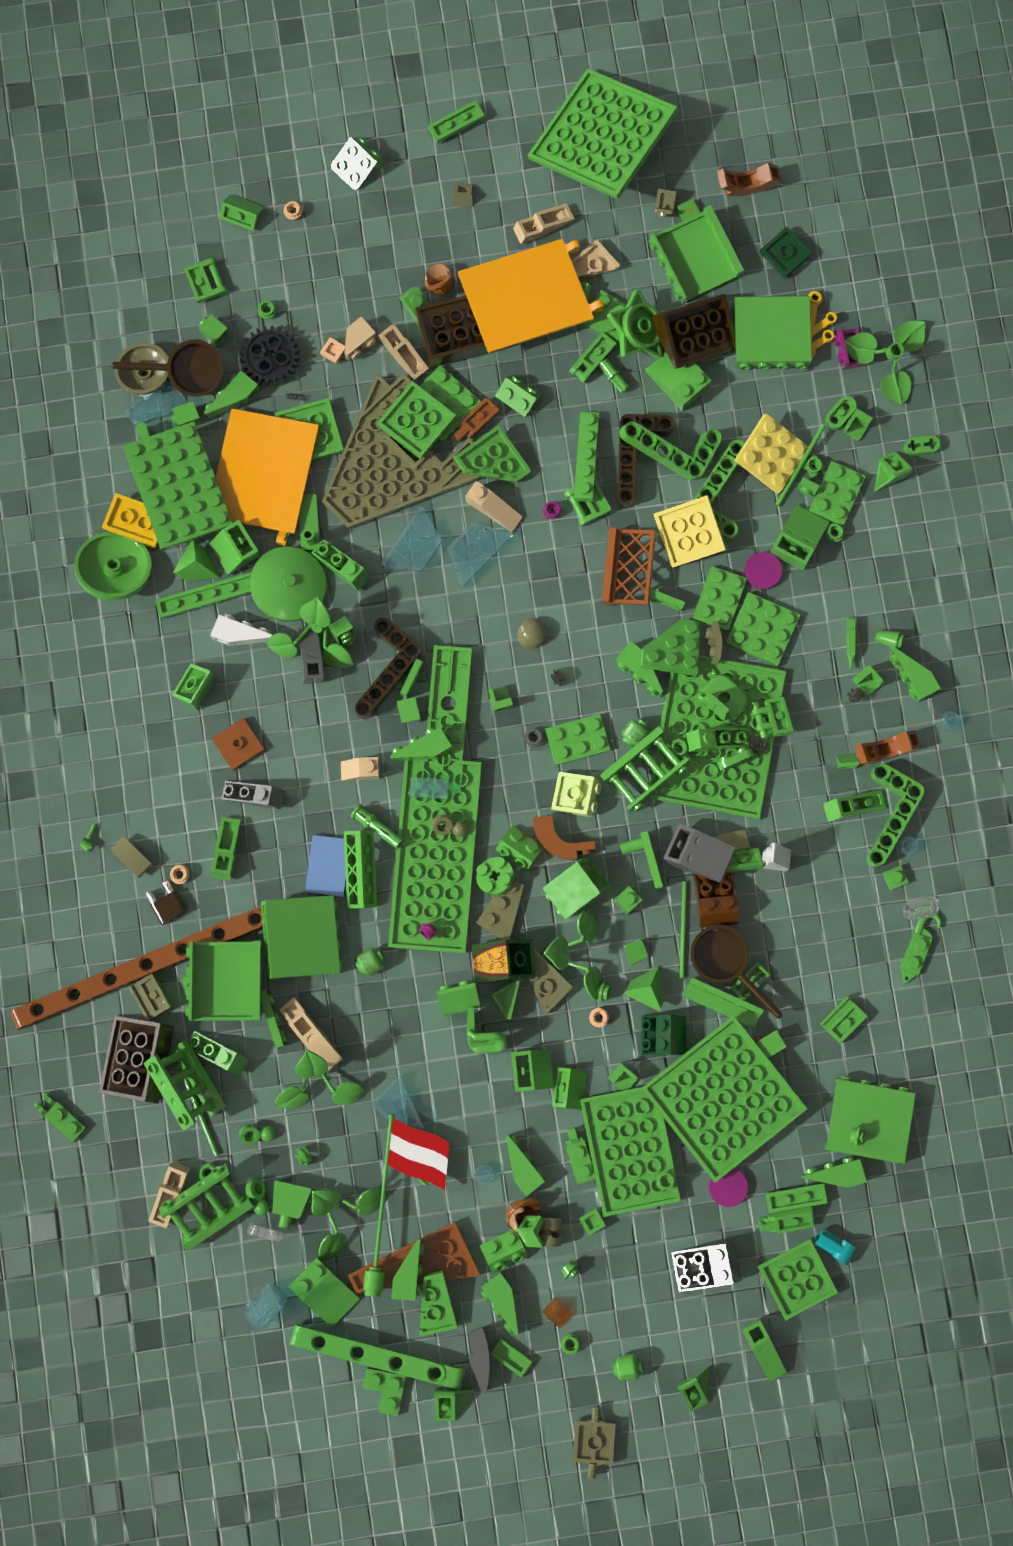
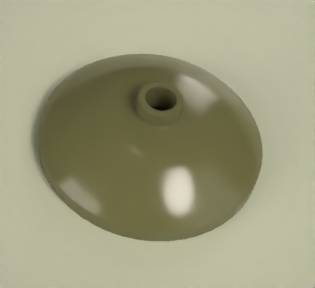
(133, 380)

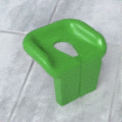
(738, 698)
(480, 1041)

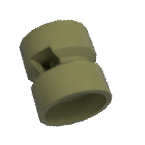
(550, 1232)

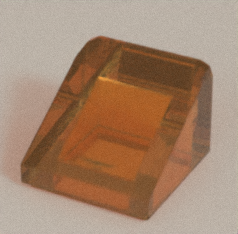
(557, 1313)

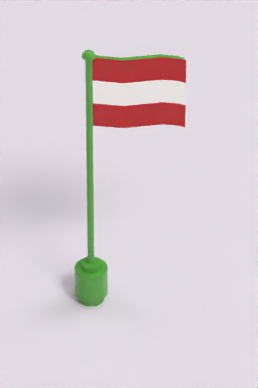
(415, 1155)

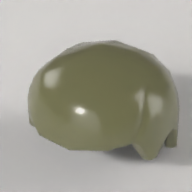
(531, 633)

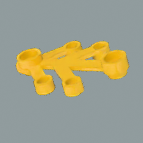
(821, 325)

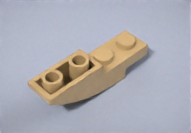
(309, 1032)

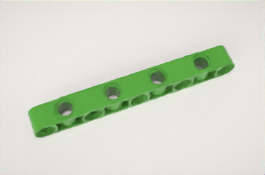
(377, 1357)

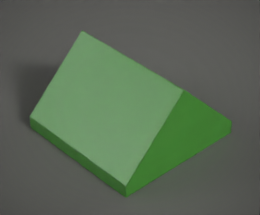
(194, 686)

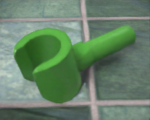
(85, 843)

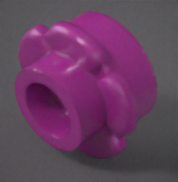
(552, 505)
(428, 931)

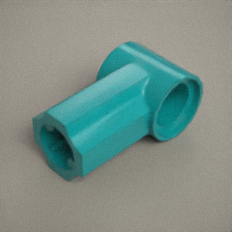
(838, 1248)

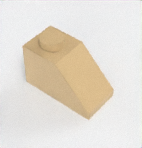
(360, 769)

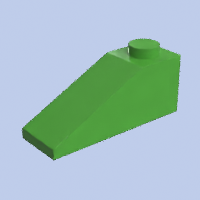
(854, 805)

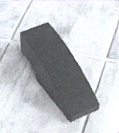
(480, 1357)

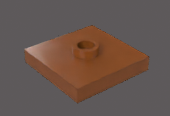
(238, 744)

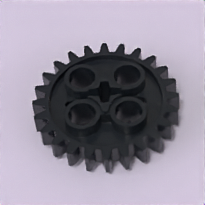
(285, 348)

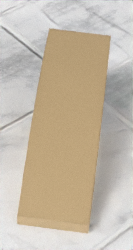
(543, 223)
(402, 351)
(171, 1187)

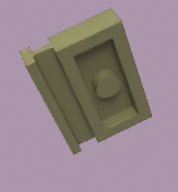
(150, 997)

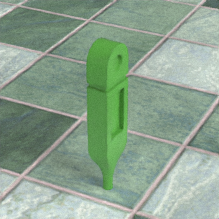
(851, 625)

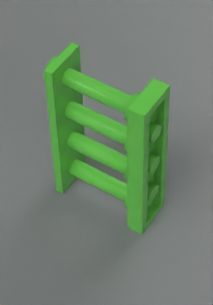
(641, 750)
(197, 1077)
(211, 1225)

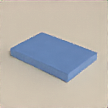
(326, 867)

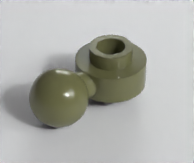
(458, 828)

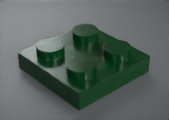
(785, 252)

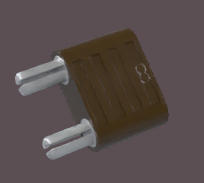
(167, 907)

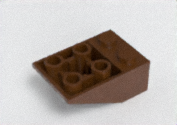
(716, 901)

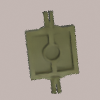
(594, 1442)

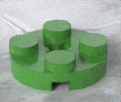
(488, 868)

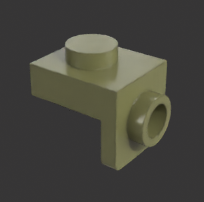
(665, 202)

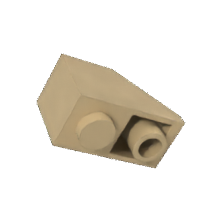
(358, 337)

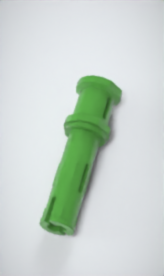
(372, 823)

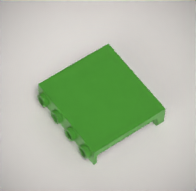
(696, 255)
(772, 332)
(301, 937)
(224, 981)
(880, 1112)

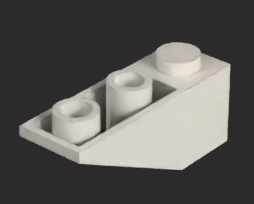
(235, 633)
(776, 857)

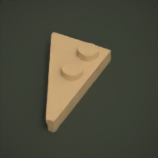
(594, 261)

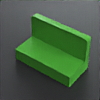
(240, 212)
(569, 1088)

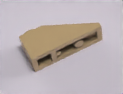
(492, 506)

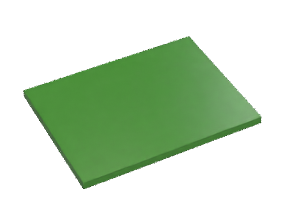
(703, 786)

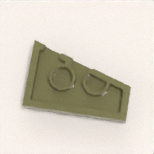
(501, 912)
(548, 983)

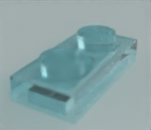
(428, 788)

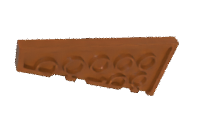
(442, 1251)

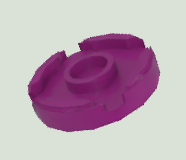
(763, 570)
(729, 1189)

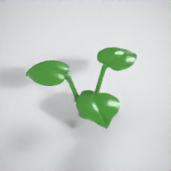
(908, 337)
(318, 618)
(559, 953)
(311, 1067)
(329, 1199)

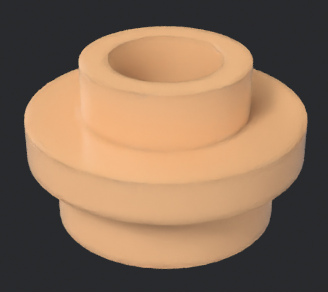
(292, 205)
(173, 874)
(603, 1012)

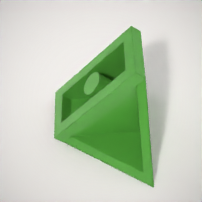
(891, 470)
(196, 564)
(648, 989)
(506, 998)
(695, 1389)
(450, 1402)

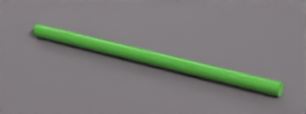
(800, 465)
(683, 929)
(201, 1118)

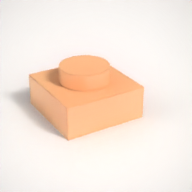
(333, 350)

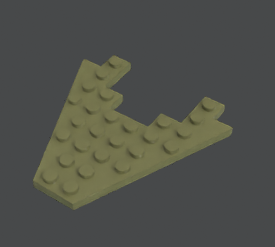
(377, 474)

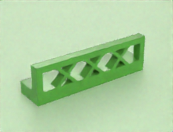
(363, 869)
(722, 1002)

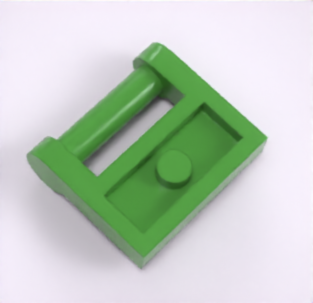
(200, 283)
(598, 507)

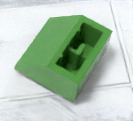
(234, 547)
(458, 998)
(532, 1070)

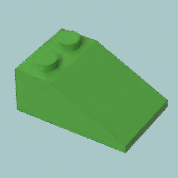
(679, 384)
(324, 1292)

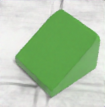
(847, 761)
(635, 951)

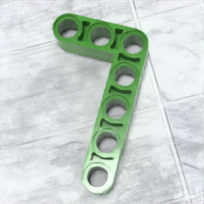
(671, 451)
(715, 489)
(896, 815)

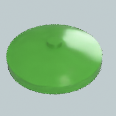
(112, 566)
(285, 582)

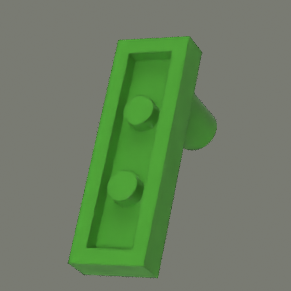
(309, 523)
(645, 843)

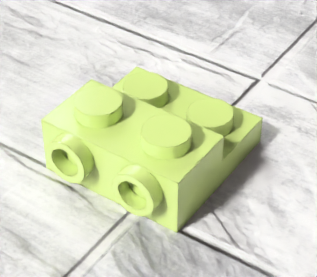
(576, 794)

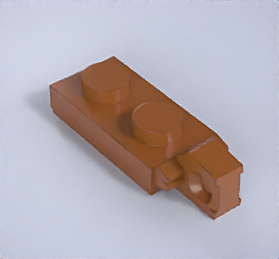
(476, 419)

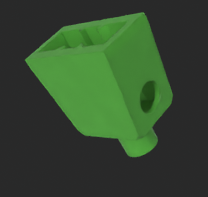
(289, 1201)

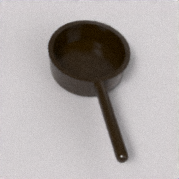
(192, 367)
(721, 956)

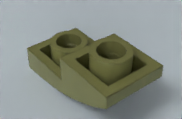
(715, 642)
(737, 839)
(131, 856)

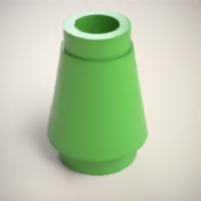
(890, 638)

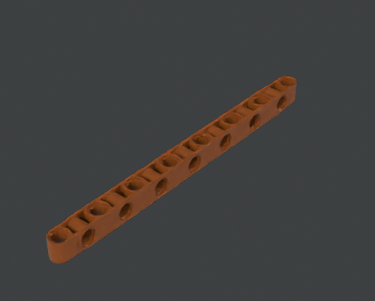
(131, 971)

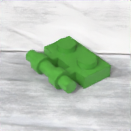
(778, 718)

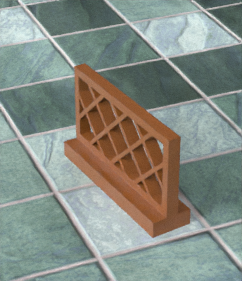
(613, 562)

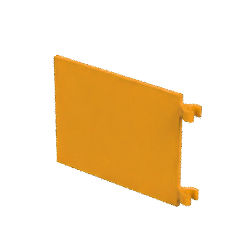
(527, 295)
(265, 470)

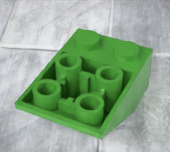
(799, 537)

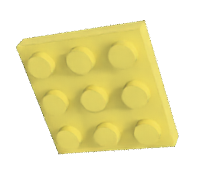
(771, 453)
(690, 531)

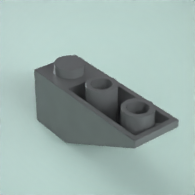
(311, 657)
(253, 794)

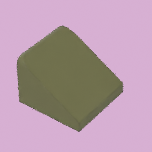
(463, 195)

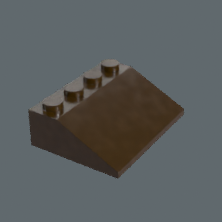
(696, 330)
(449, 331)
(128, 1048)

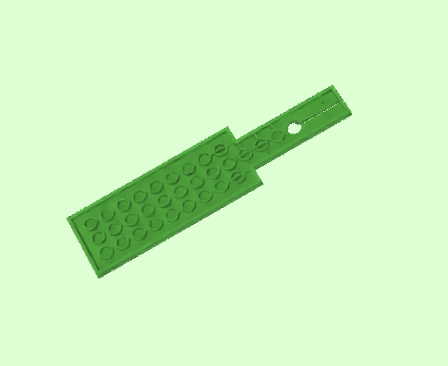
(433, 868)

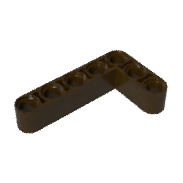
(630, 451)
(390, 670)

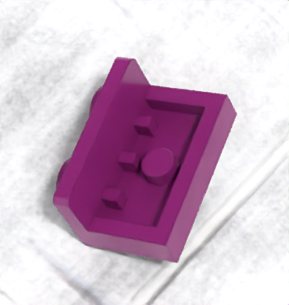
(843, 357)

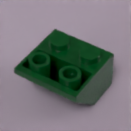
(663, 1035)

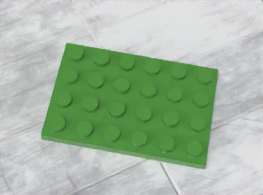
(177, 486)
(628, 1151)

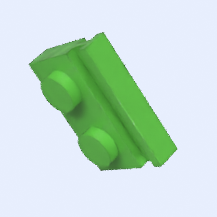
(843, 1020)

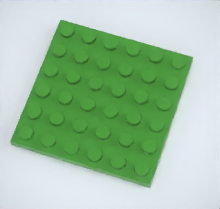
(603, 133)
(724, 1098)

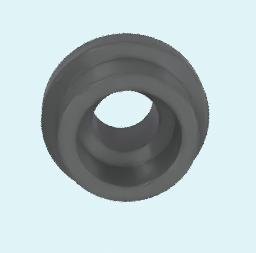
(533, 731)

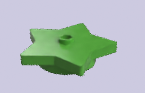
(637, 327)

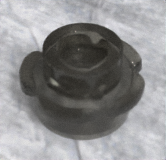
(558, 677)
(856, 695)
(758, 749)

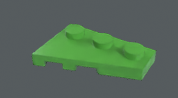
(436, 1305)

